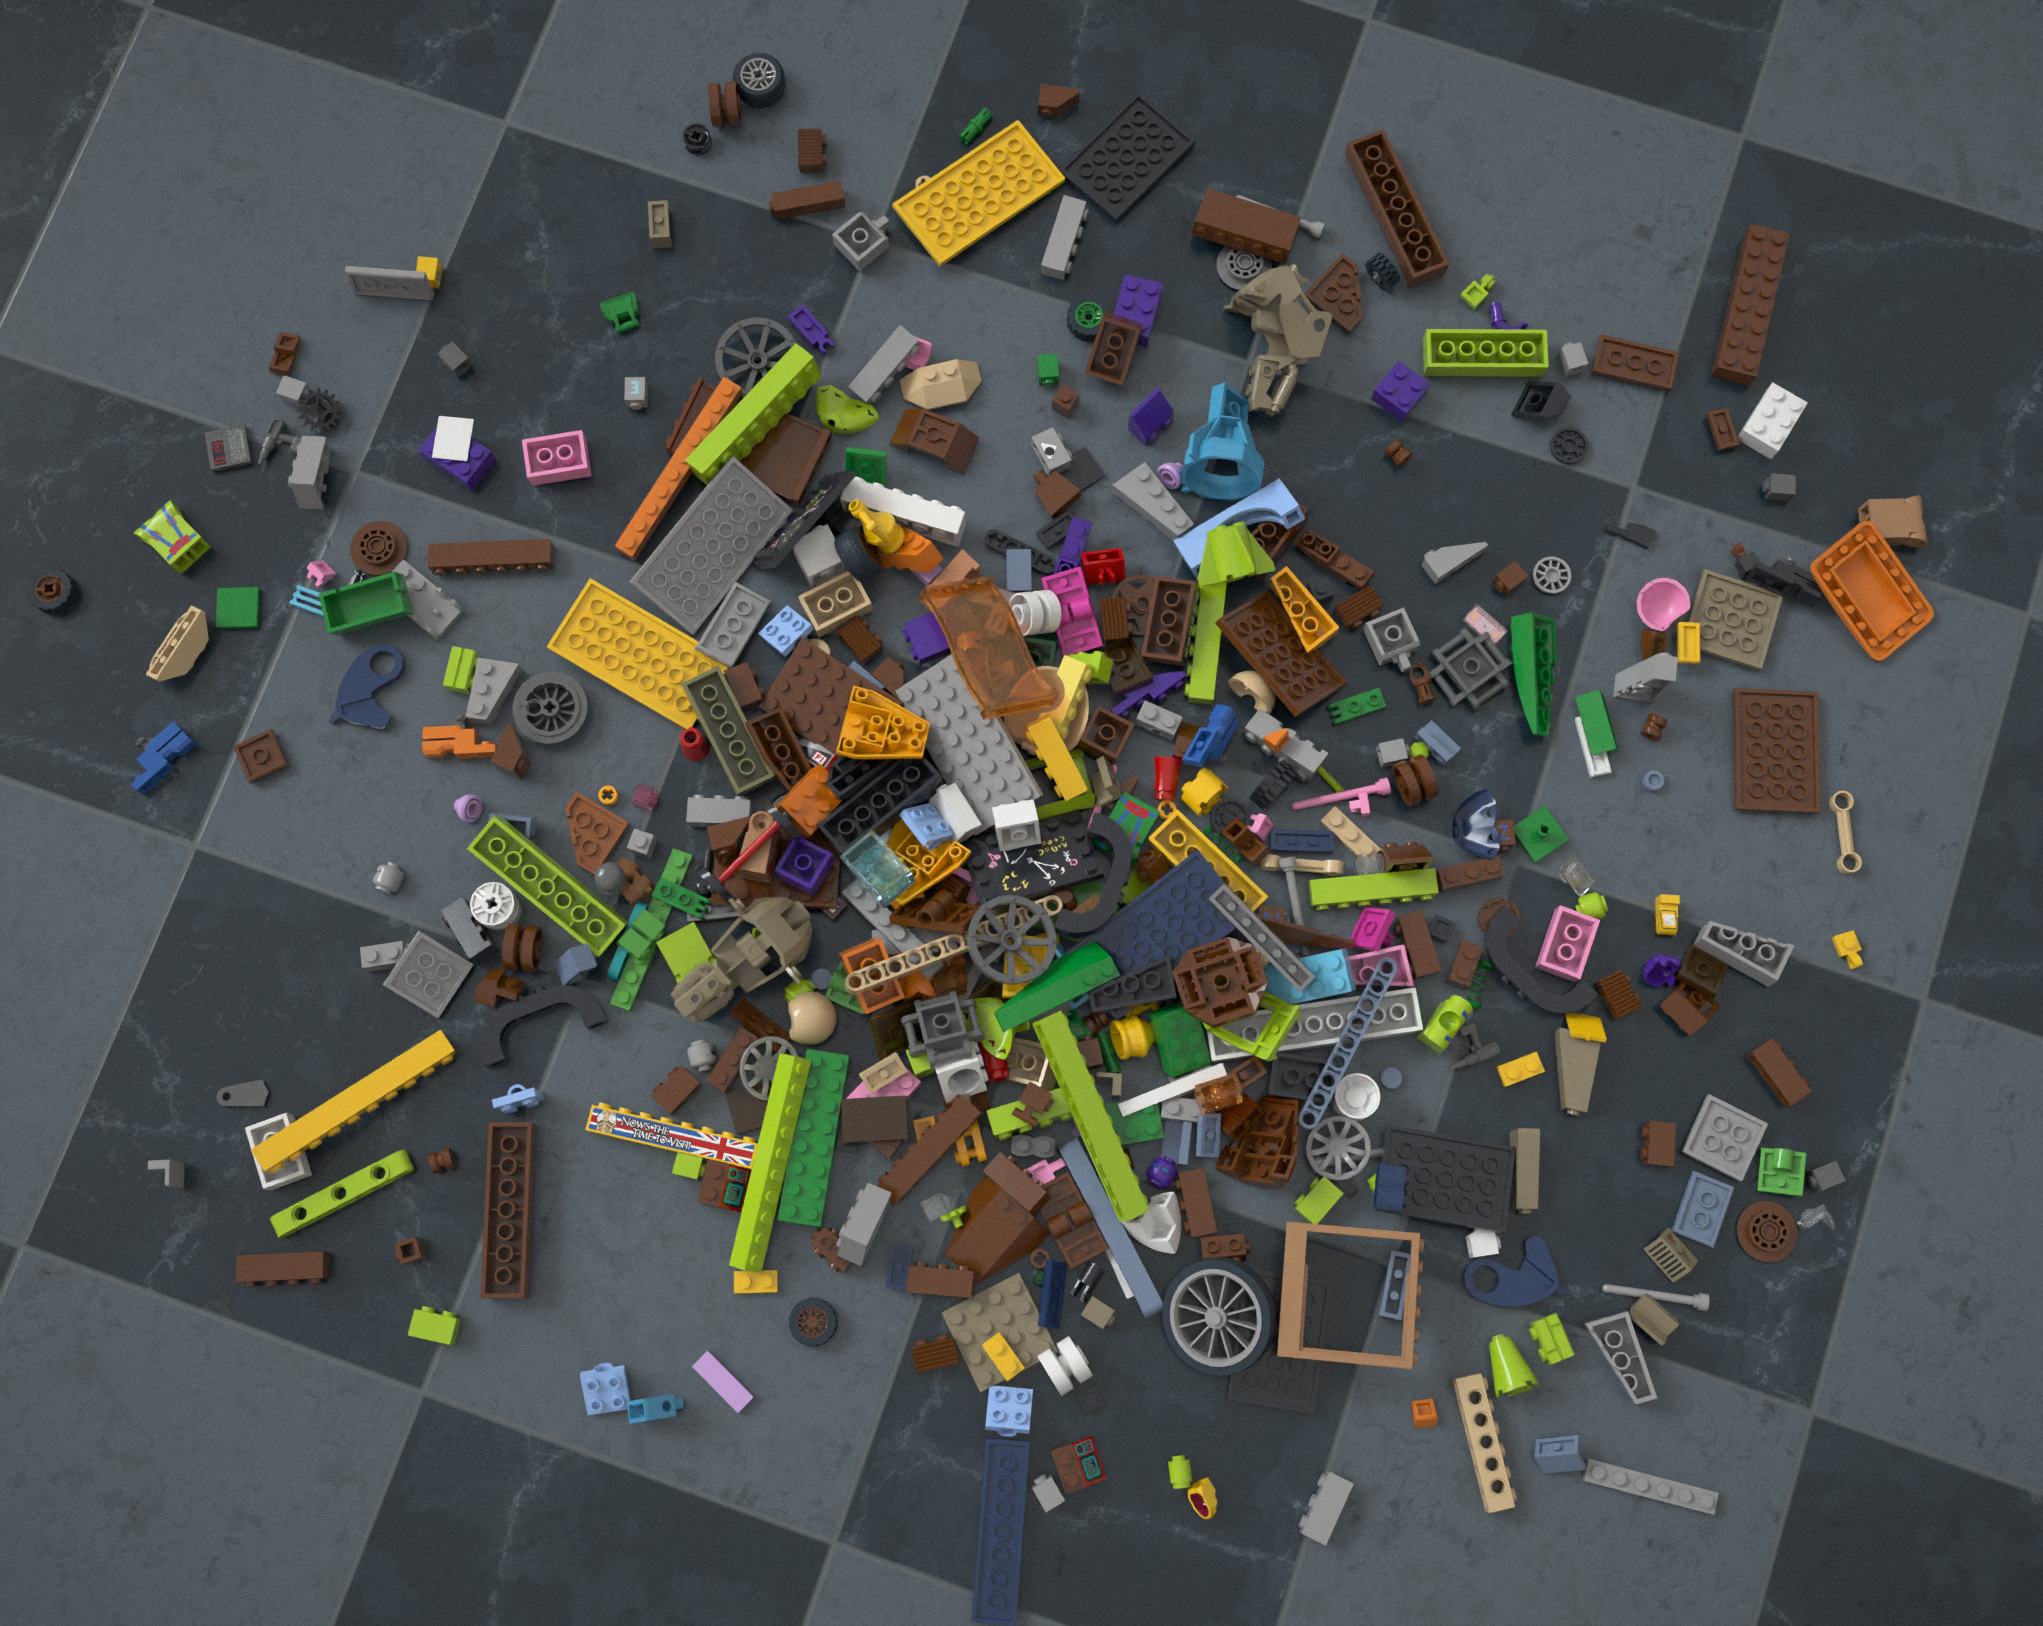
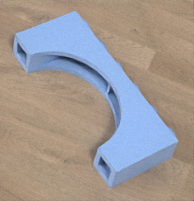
(1268, 504)

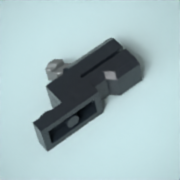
(1785, 578)

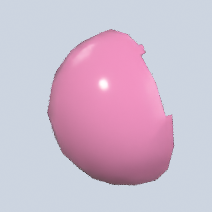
(1662, 603)

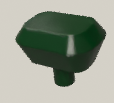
(1038, 1277)

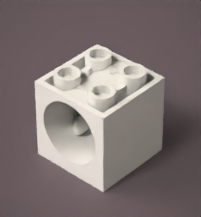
(818, 556)
(962, 1074)

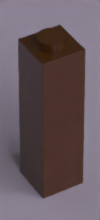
(807, 200)

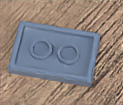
(1702, 1209)

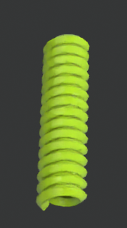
(1330, 780)

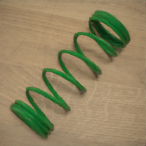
(1208, 830)
(1475, 1004)

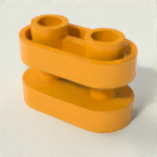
(962, 1154)

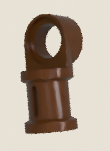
(1422, 684)

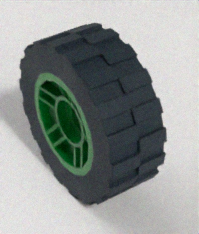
(1080, 310)

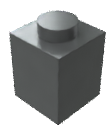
(454, 359)
(1779, 487)
(1825, 1176)

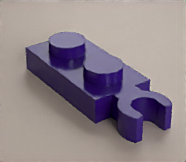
(810, 328)

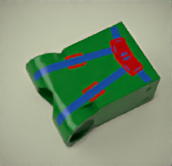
(1135, 819)

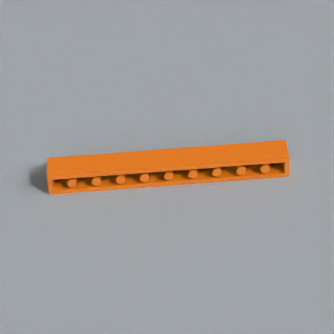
(677, 471)

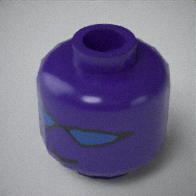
(1161, 1172)

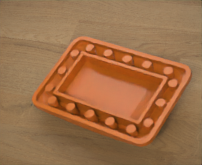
(1871, 591)

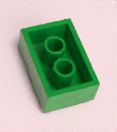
(1179, 1040)
(1138, 1126)

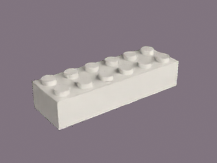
(923, 517)

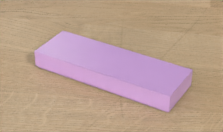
(723, 1382)

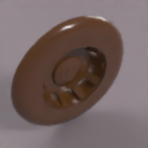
(376, 545)
(1767, 1231)

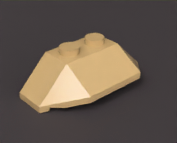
(941, 384)
(180, 646)

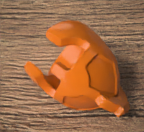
(917, 985)

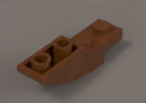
(1333, 560)

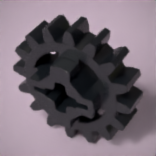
(318, 401)

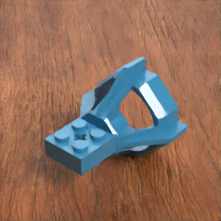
(1223, 438)

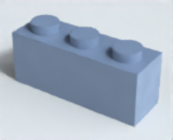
(1394, 1288)

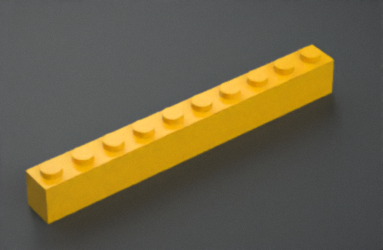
(353, 1102)

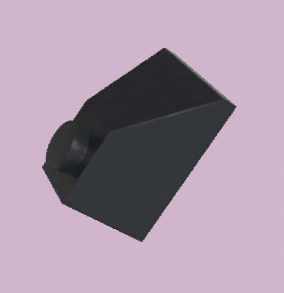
(1541, 400)

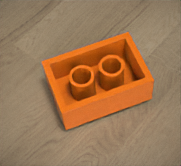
(809, 801)
(864, 956)

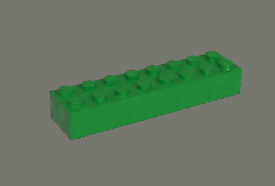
(814, 1140)

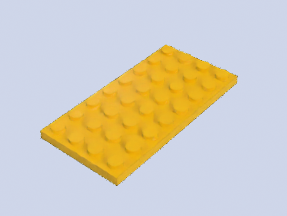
(978, 193)
(631, 651)

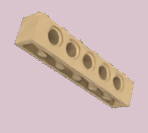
(1506, 1496)

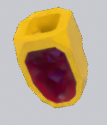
(1203, 1498)

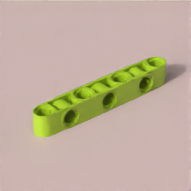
(328, 1201)

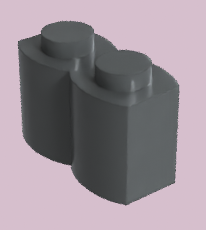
(1039, 1147)

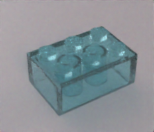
(878, 868)

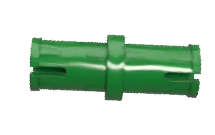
(975, 126)
(1108, 1052)

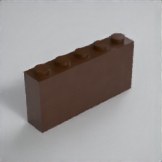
(1246, 226)

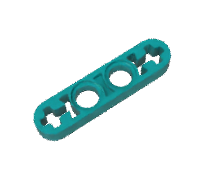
(621, 956)

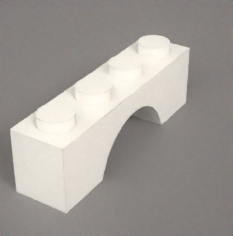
(1482, 1243)

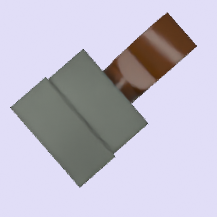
(1744, 562)

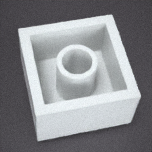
(1016, 825)

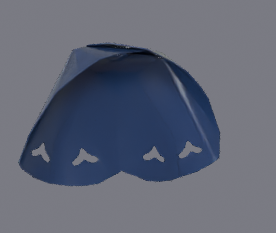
(1475, 825)

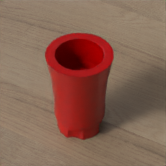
(698, 749)
(1166, 777)
(995, 1068)

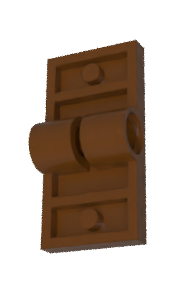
(937, 913)
(1071, 1222)

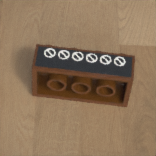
(1170, 621)

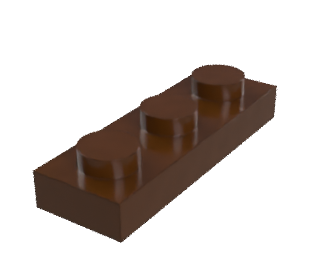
(758, 1023)

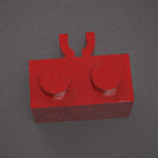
(1103, 566)

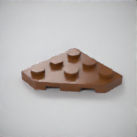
(593, 831)

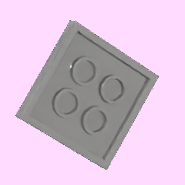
(428, 974)
(1724, 1137)

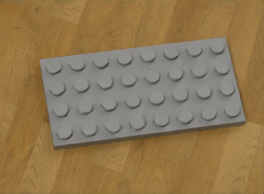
(711, 545)
(964, 746)

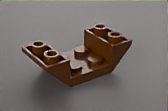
(935, 437)

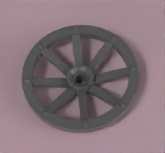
(753, 354)
(1014, 936)

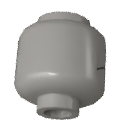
(388, 878)
(702, 1055)

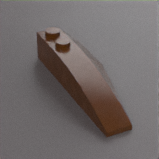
(779, 747)

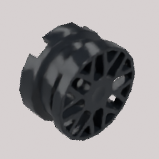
(697, 138)

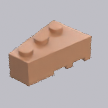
(958, 569)

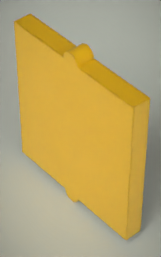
(1585, 1027)

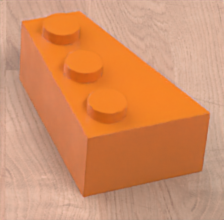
(915, 553)

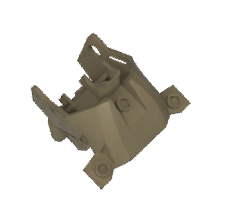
(1288, 329)
(739, 962)

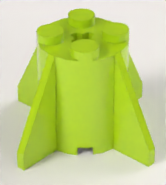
(1232, 555)

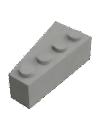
(1151, 499)
(1647, 679)
(1297, 753)

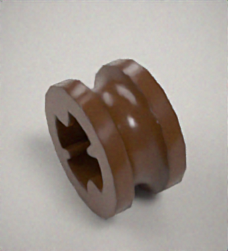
(1034, 1254)

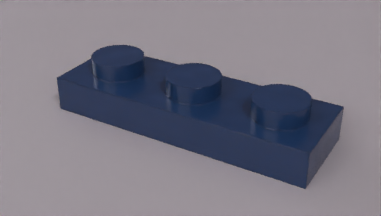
(1301, 841)
(1052, 1294)

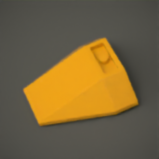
(880, 729)
(925, 865)

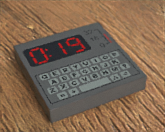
(228, 448)

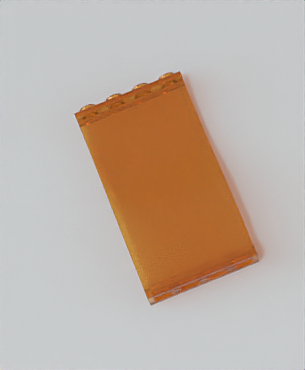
(988, 647)

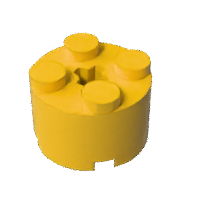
(1203, 792)

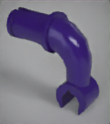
(1498, 320)

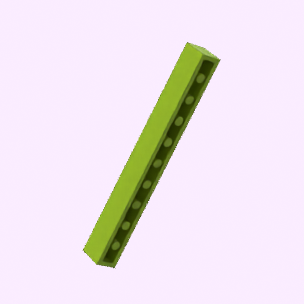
(1091, 1117)
(770, 1163)

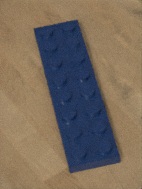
(1000, 1532)

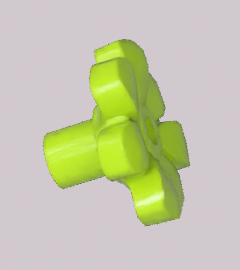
(954, 1216)

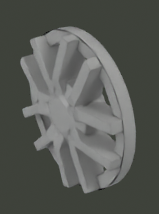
(1552, 575)

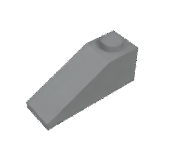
(1449, 559)

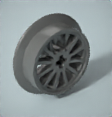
(524, 703)

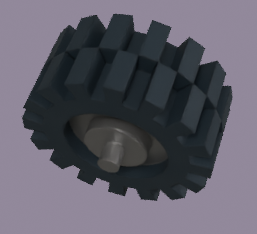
(1382, 271)

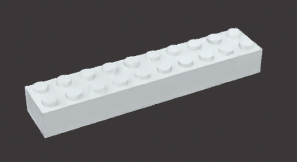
(1323, 1023)

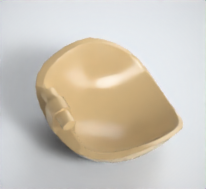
(1017, 723)

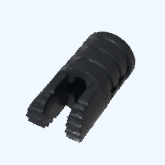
(1091, 1277)

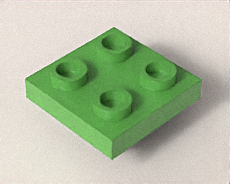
(838, 993)
(1782, 1171)

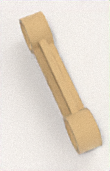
(1845, 832)
(1326, 867)

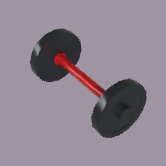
(716, 883)

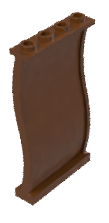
(781, 461)

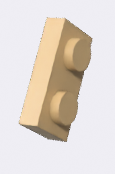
(883, 1072)

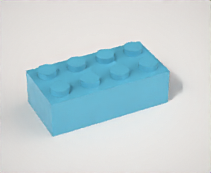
(1332, 978)

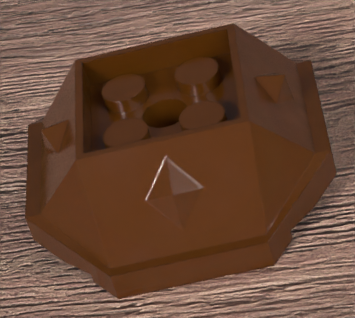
(1217, 962)

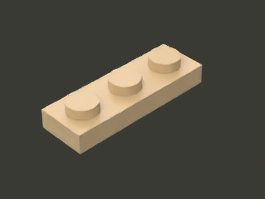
(1349, 833)

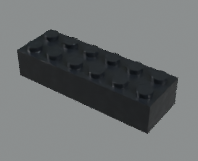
(880, 802)

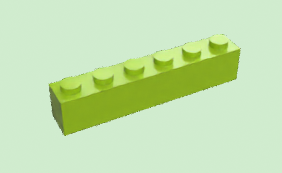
(1206, 644)
(1373, 888)

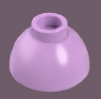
(1170, 475)
(468, 807)

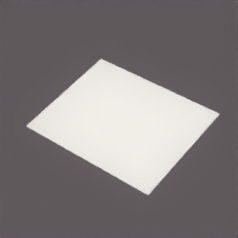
(452, 438)

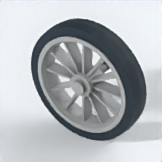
(1219, 1316)

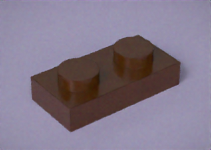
(1722, 429)

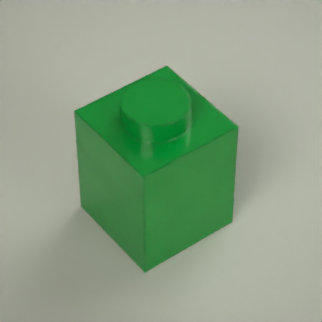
(1048, 369)

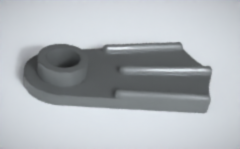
(244, 1095)

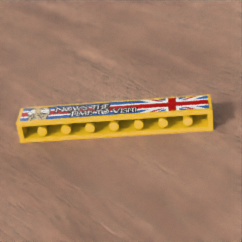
(672, 1137)

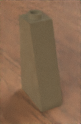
(1576, 1070)
(1525, 1169)

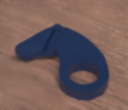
(355, 693)
(1518, 1288)

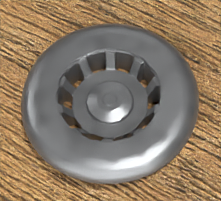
(1243, 263)

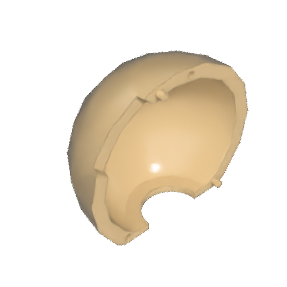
(1252, 684)
(811, 1018)

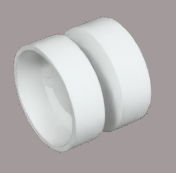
(1036, 611)
(1356, 1097)
(1070, 1362)

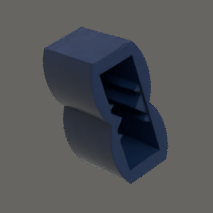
(1390, 1188)

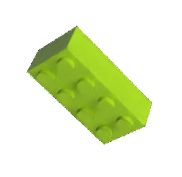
(1005, 1124)

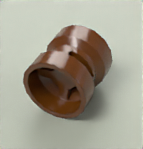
(1398, 452)
(1653, 727)
(1100, 1020)
(441, 1160)

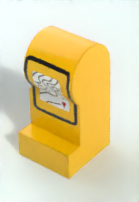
(1667, 914)

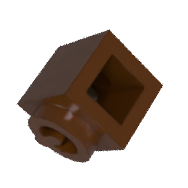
(1150, 866)

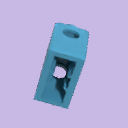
(653, 1408)

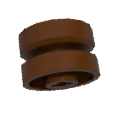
(724, 104)
(1415, 780)
(522, 947)

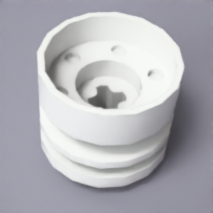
(495, 918)

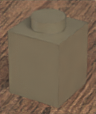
(1098, 1313)

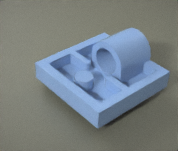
(786, 631)
(927, 825)
(512, 1101)
(605, 1388)
(1009, 1410)

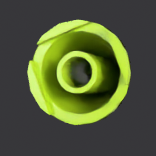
(1509, 1368)

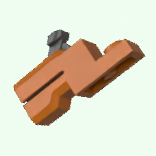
(456, 740)

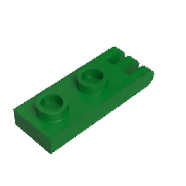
(1357, 706)
(680, 898)

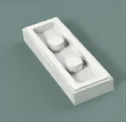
(1598, 764)

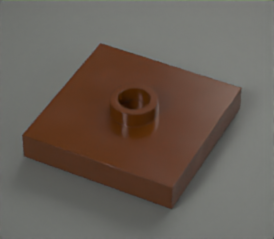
(260, 756)

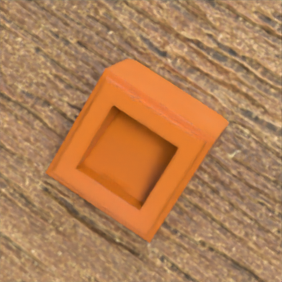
(1277, 739)
(1424, 1413)

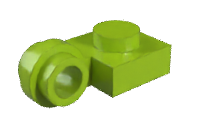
(1476, 293)

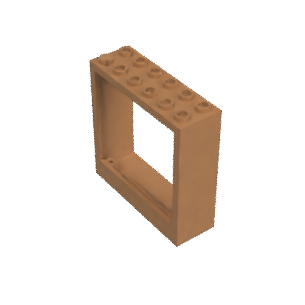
(1294, 1298)

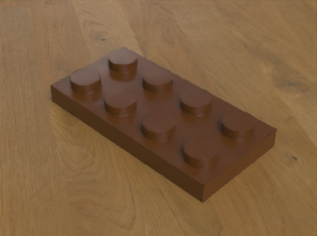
(1635, 362)

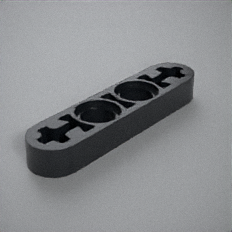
(995, 546)

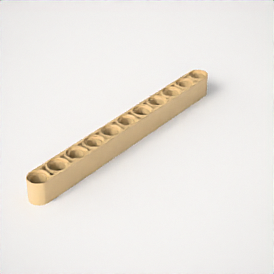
(942, 945)

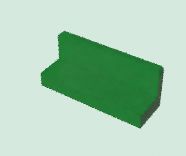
(1597, 723)

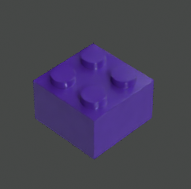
(1400, 391)
(804, 866)

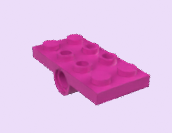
(1078, 622)

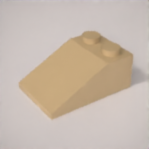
(1029, 1064)

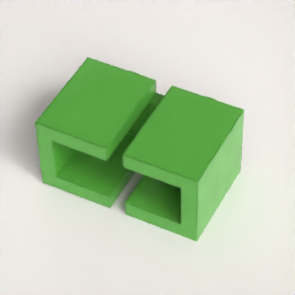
(647, 926)

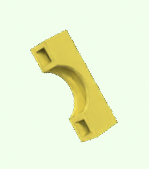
(1074, 677)

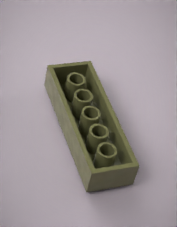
(726, 731)

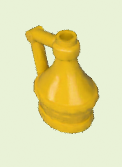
(878, 527)
(1132, 1034)

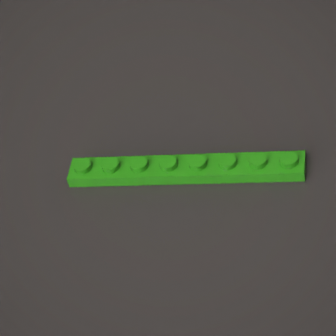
(636, 969)

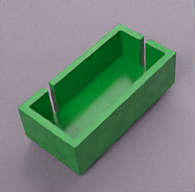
(366, 603)

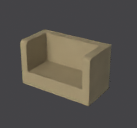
(659, 224)

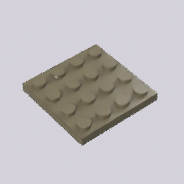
(1734, 618)
(1000, 1309)

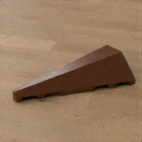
(1301, 936)

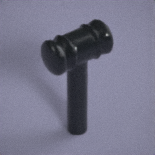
(701, 883)

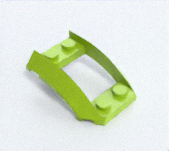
(1081, 801)
(1273, 1033)

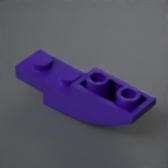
(1074, 545)
(1154, 691)

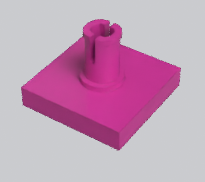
(1372, 929)

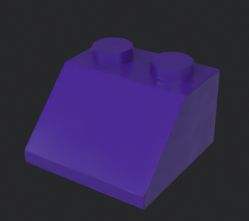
(1150, 417)

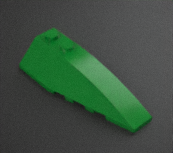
(1533, 660)
(1058, 984)

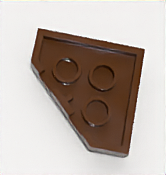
(1339, 293)

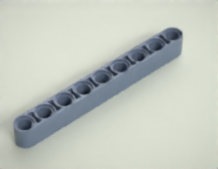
(1348, 1033)
(1111, 1228)

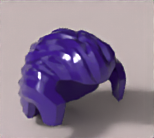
(1660, 970)

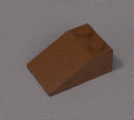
(1405, 857)

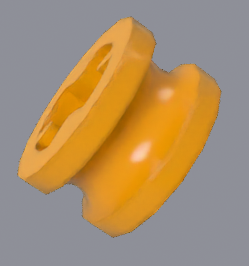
(610, 789)
(1172, 807)

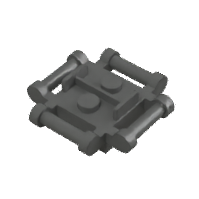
(1470, 668)
(943, 1028)

